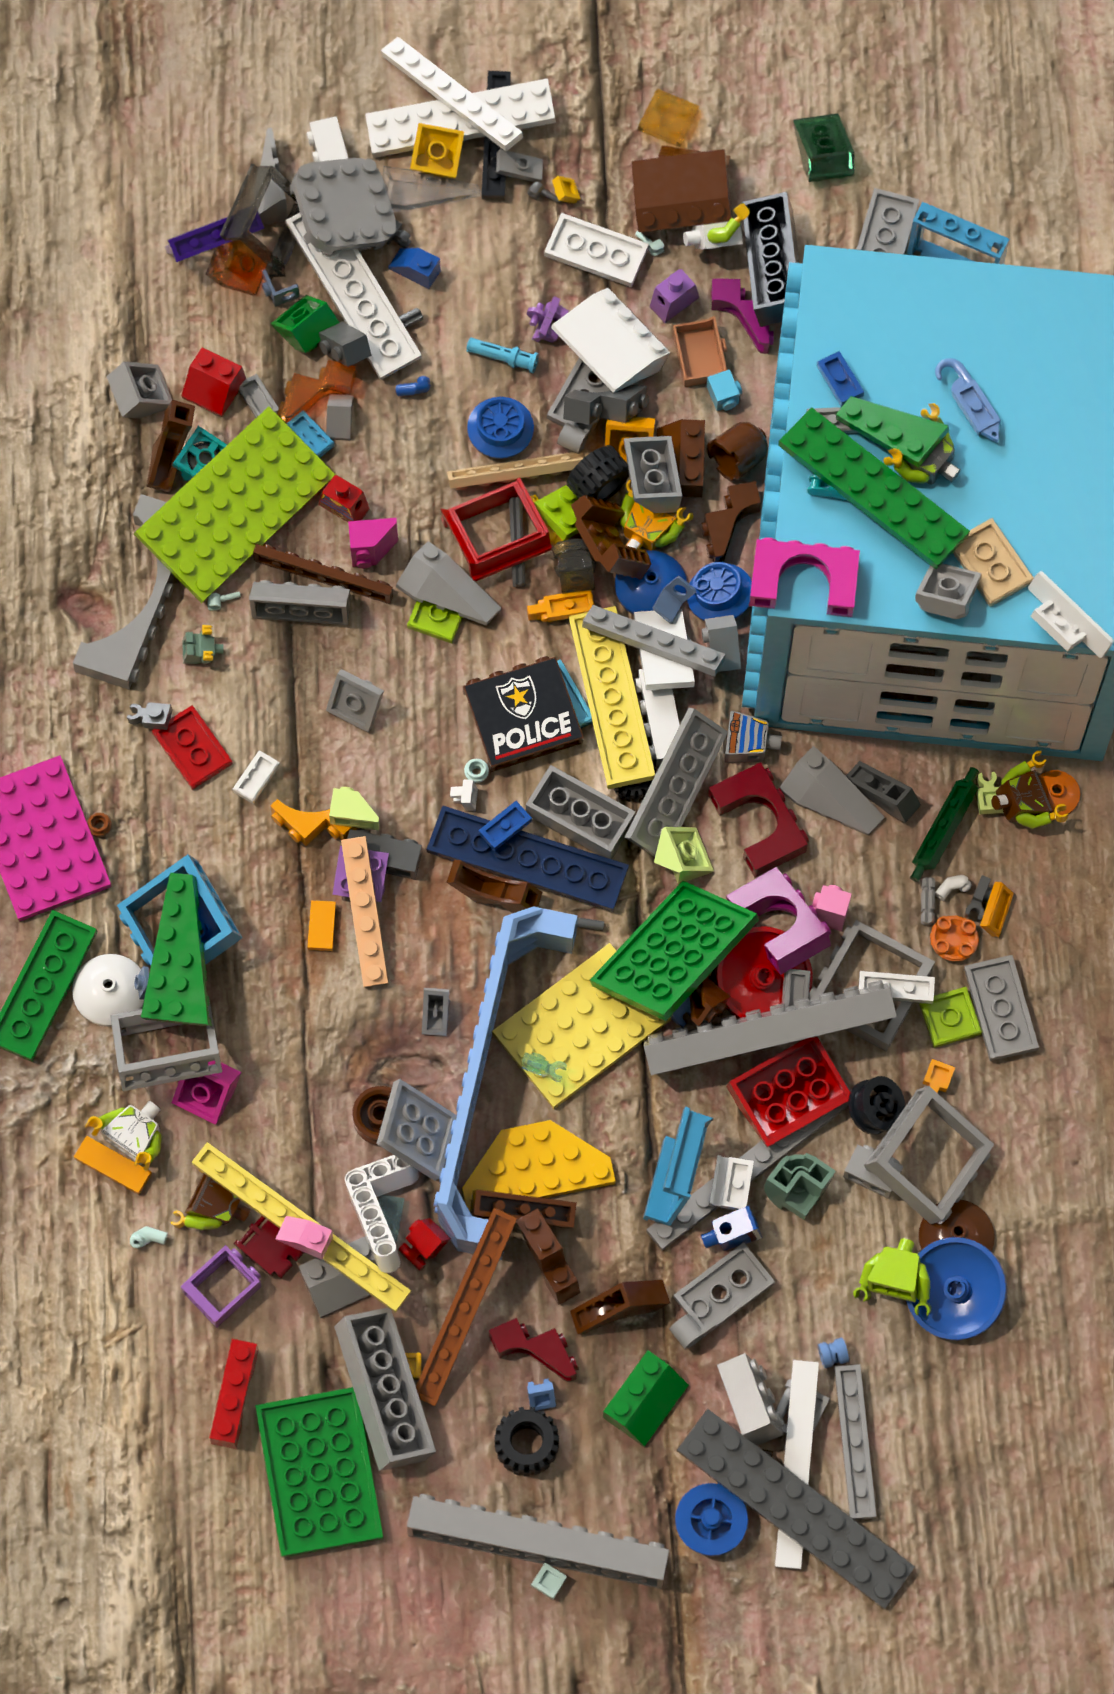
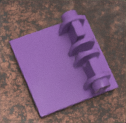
(378, 866)

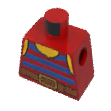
(342, 497)

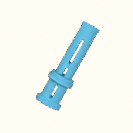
(513, 356)

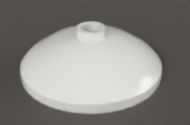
(98, 1002)

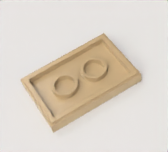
(992, 555)

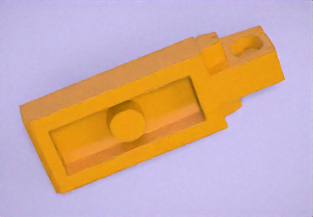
(560, 606)

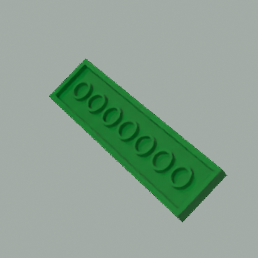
(874, 488)

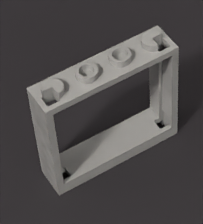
(865, 1032)
(162, 1069)
(899, 1184)

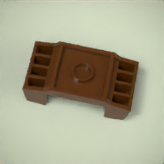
(595, 524)

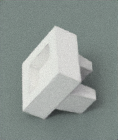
(465, 795)

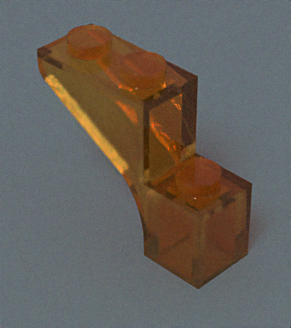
(305, 391)

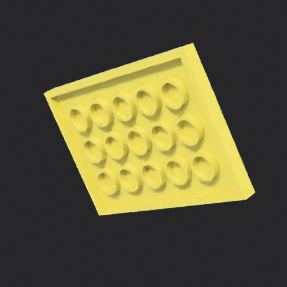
(576, 1027)

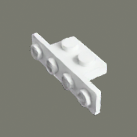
(1065, 619)

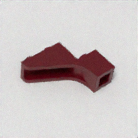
(545, 1348)

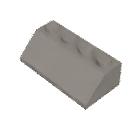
(300, 603)

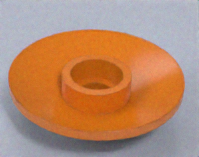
(1069, 789)

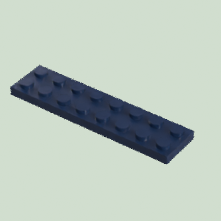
(530, 859)

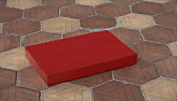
(192, 747)

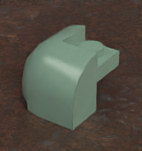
(798, 1183)

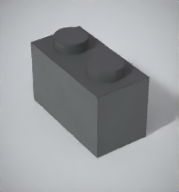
(344, 344)

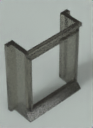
(245, 210)

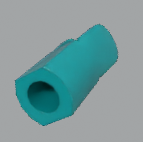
(816, 490)

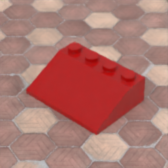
(789, 1090)

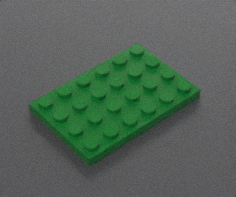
(674, 950)
(319, 1472)

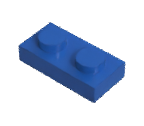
(840, 378)
(505, 825)

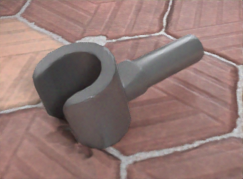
(538, 189)

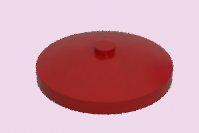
(750, 975)

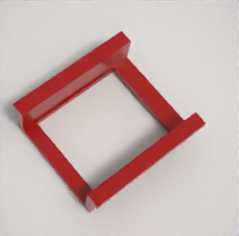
(508, 554)

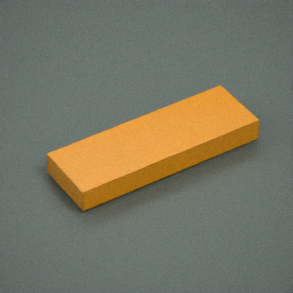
(112, 1165)

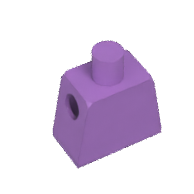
(677, 292)

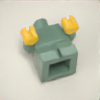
(200, 647)

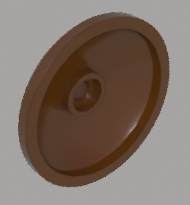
(964, 1216)

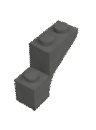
(616, 406)

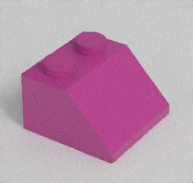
(371, 540)
(207, 1094)

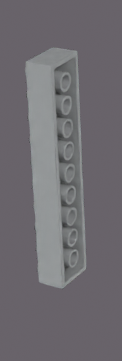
(769, 1028)
(537, 1541)

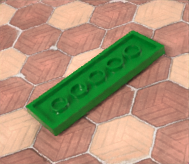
(43, 984)

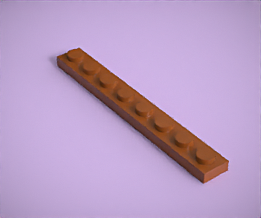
(465, 1306)

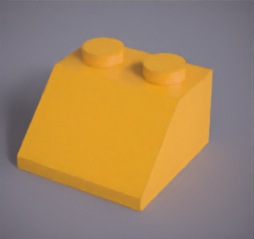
(634, 428)

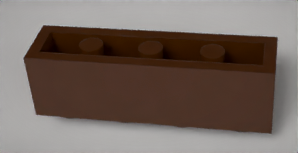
(555, 1212)

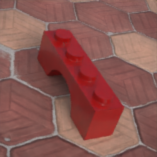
(233, 1393)

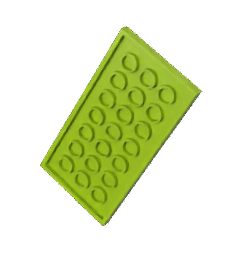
(234, 504)

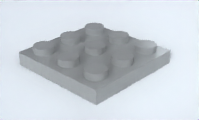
(416, 1129)

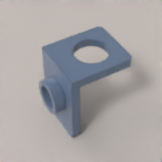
(277, 297)
(671, 600)

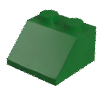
(304, 321)

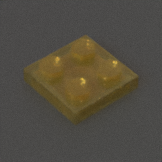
(668, 118)

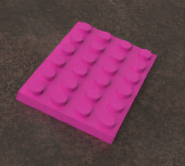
(46, 841)

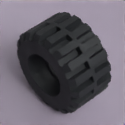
(599, 474)
(526, 1462)

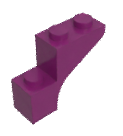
(730, 297)

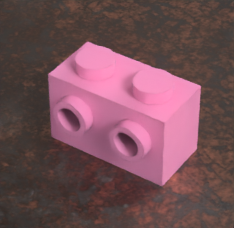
(832, 906)

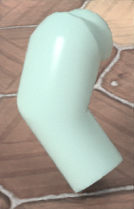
(146, 1235)

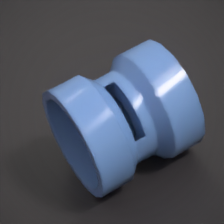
(833, 1353)

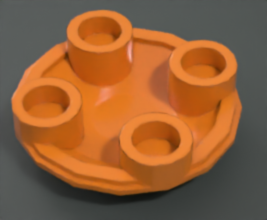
(954, 938)

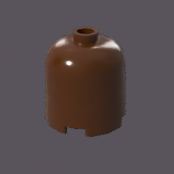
(738, 450)

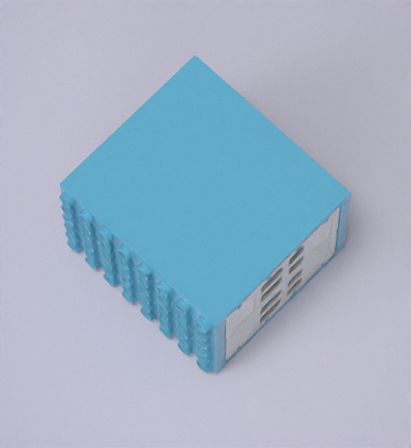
(1046, 366)

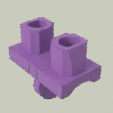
(552, 311)

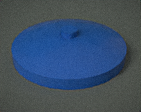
(965, 1289)

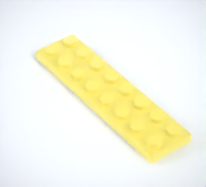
(612, 706)

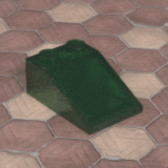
(824, 147)

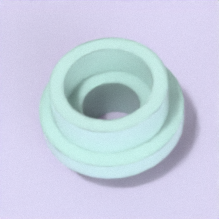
(479, 764)

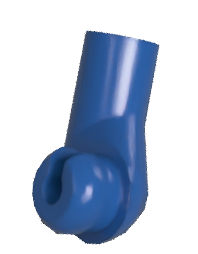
(421, 386)

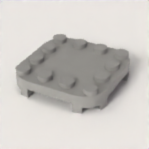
(343, 204)

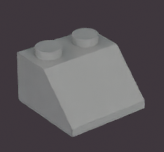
(139, 389)

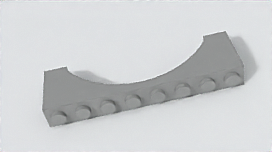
(120, 654)

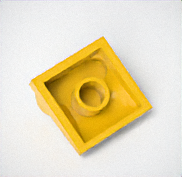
(437, 151)

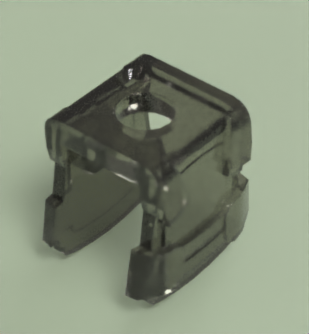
(574, 566)

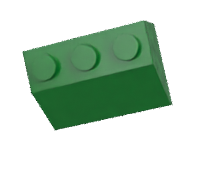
(645, 1398)

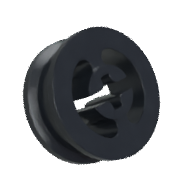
(866, 1108)

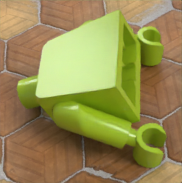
(897, 1275)

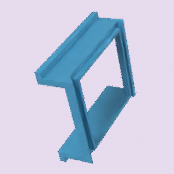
(676, 1168)

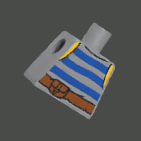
(748, 739)

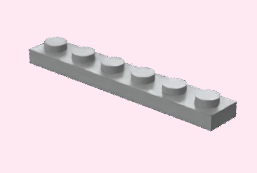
(653, 640)
(855, 1442)

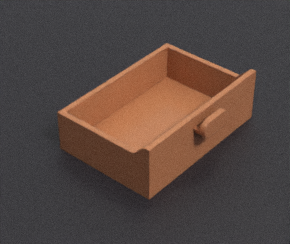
(699, 350)

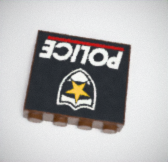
(523, 713)

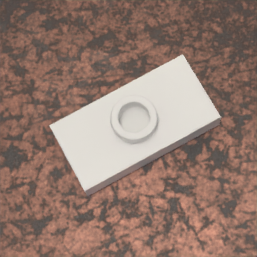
(256, 777)

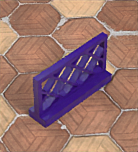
(203, 239)

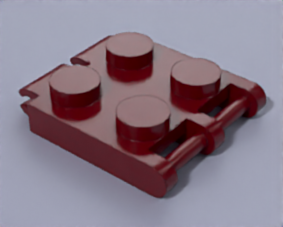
(266, 1250)

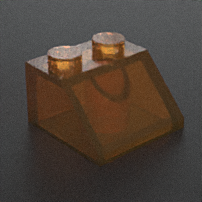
(236, 268)

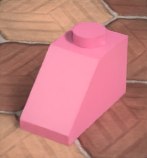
(305, 1236)

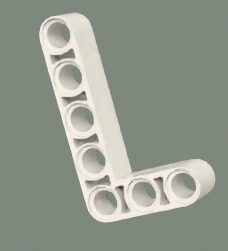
(363, 1187)

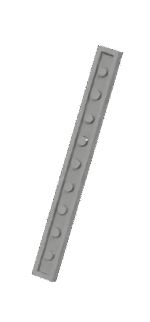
(764, 1157)

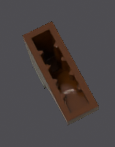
(619, 1303)

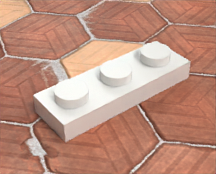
(902, 987)

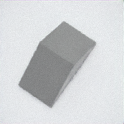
(339, 416)
(435, 1011)

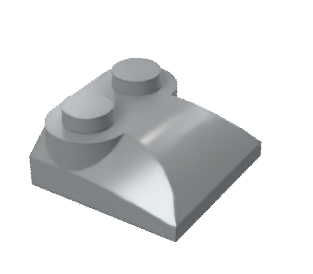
(947, 591)

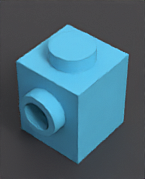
(724, 390)

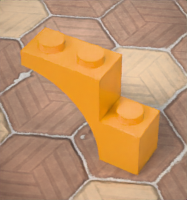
(306, 825)

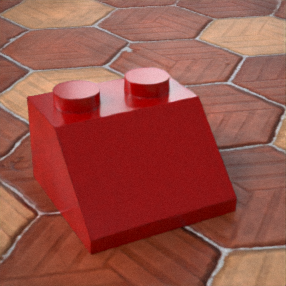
(212, 382)

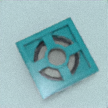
(195, 457)

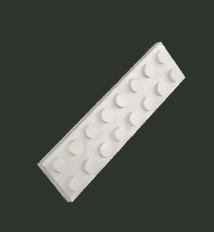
(520, 104)
(360, 303)

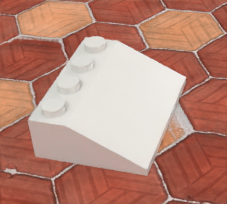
(611, 340)

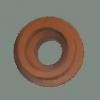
(96, 818)

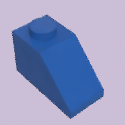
(416, 266)

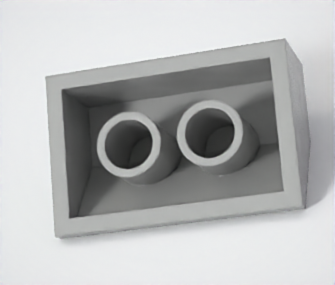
(653, 473)
(329, 1287)

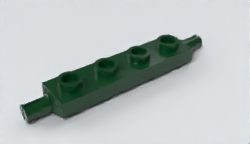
(945, 825)

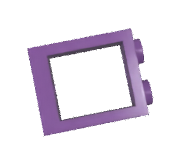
(190, 1289)

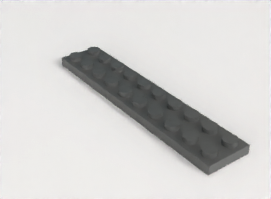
(795, 1509)

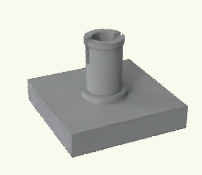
(354, 700)

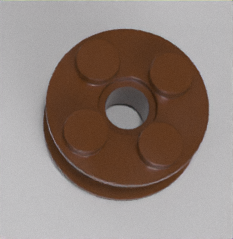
(365, 1107)

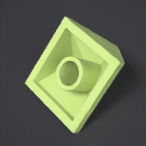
(683, 853)

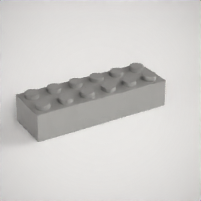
(384, 1389)

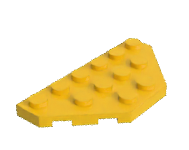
(539, 1163)

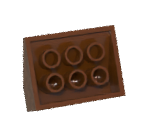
(681, 190)

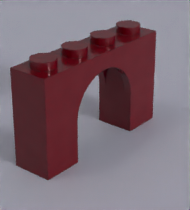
(756, 786)

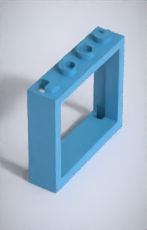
(956, 229)
(187, 865)

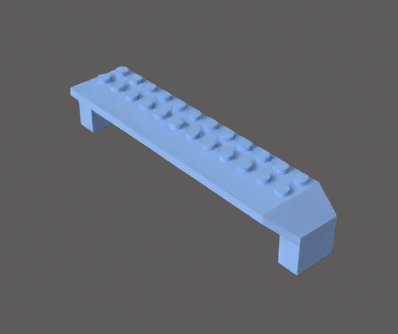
(518, 936)

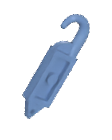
(971, 400)

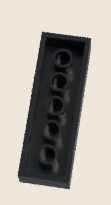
(770, 248)

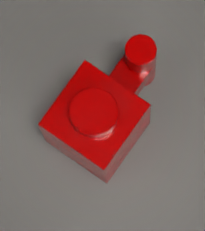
(426, 1240)

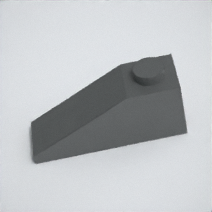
(885, 791)

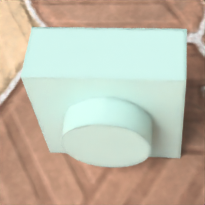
(549, 1581)

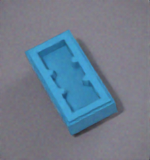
(311, 434)

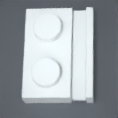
(731, 1183)

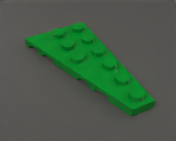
(178, 964)

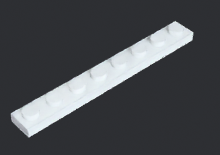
(452, 94)

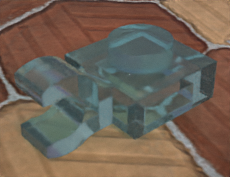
(537, 1064)

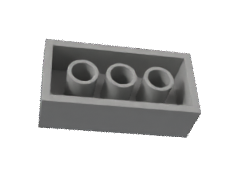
(580, 812)

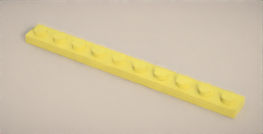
(276, 1208)

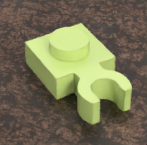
(985, 794)

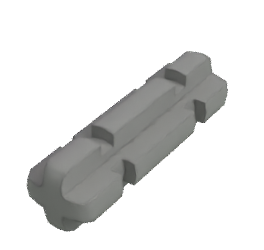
(928, 901)

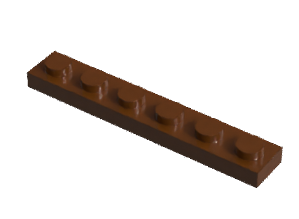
(316, 571)

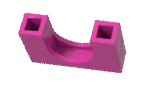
(837, 564)

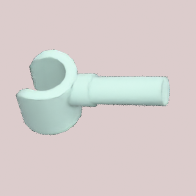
(654, 247)
(215, 599)

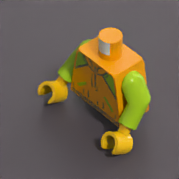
(650, 528)

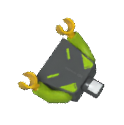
(937, 462)

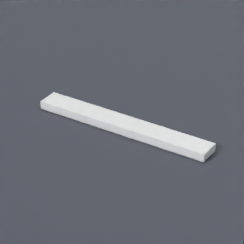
(798, 1446)

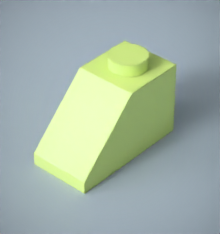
(352, 810)

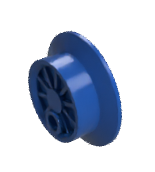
(500, 427)
(720, 591)
(711, 1519)

